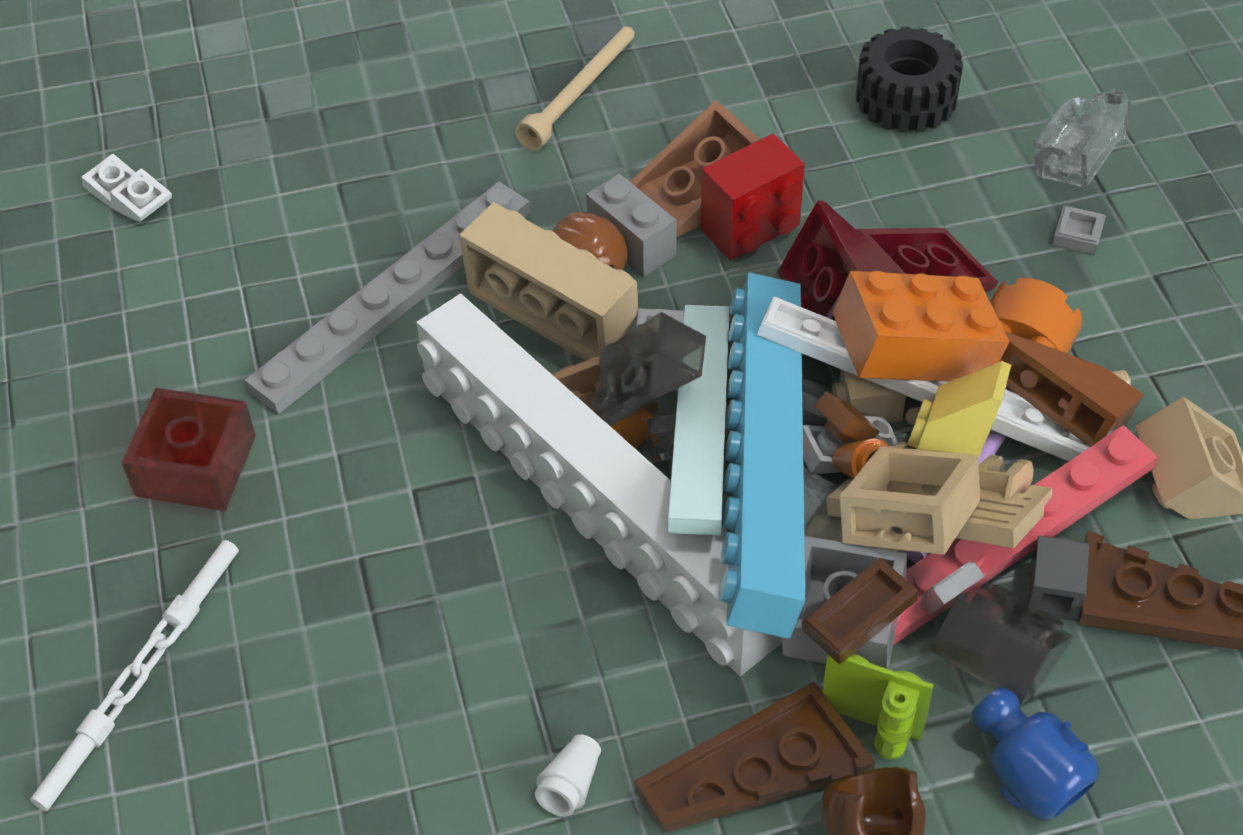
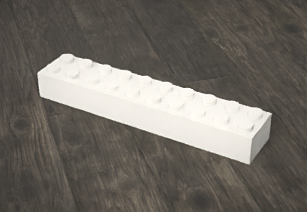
(583, 471)

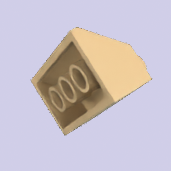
(547, 282)

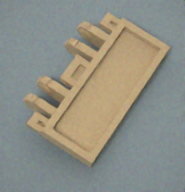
(1005, 507)

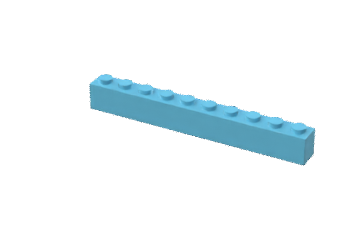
(766, 469)

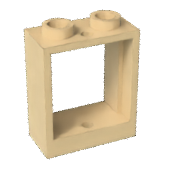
(893, 493)

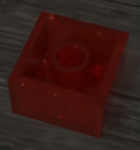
(189, 449)

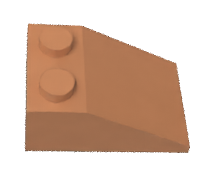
(676, 173)

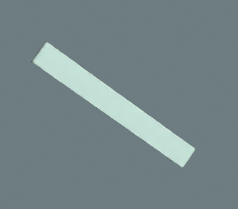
(700, 431)

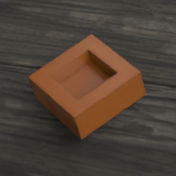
(844, 419)

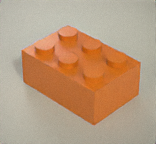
(918, 326)

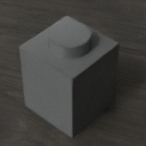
(1058, 577)

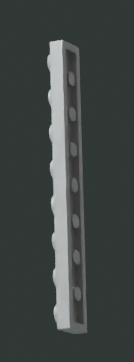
(372, 307)

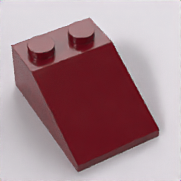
(927, 252)
(825, 256)

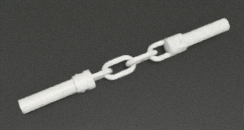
(96, 724)

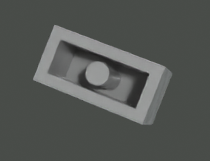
(643, 223)

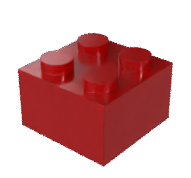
(751, 196)

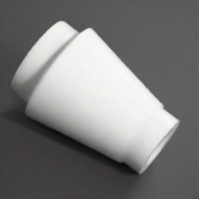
(568, 777)

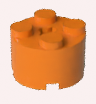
(1037, 313)

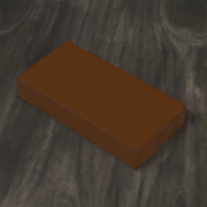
(859, 610)

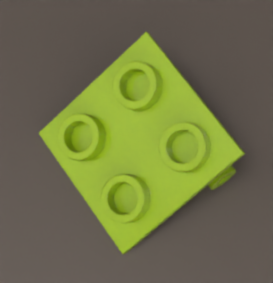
(879, 697)

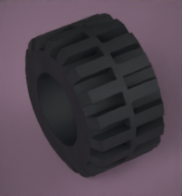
(908, 79)

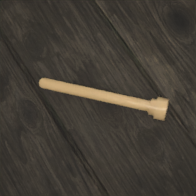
(537, 127)

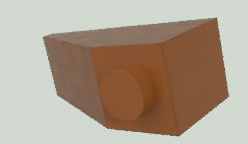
(1070, 390)

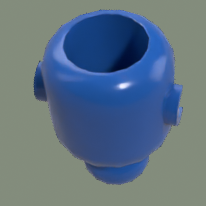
(1035, 756)

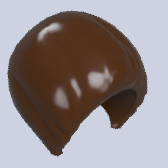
(874, 804)

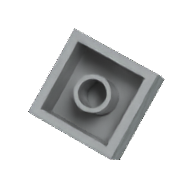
(827, 570)

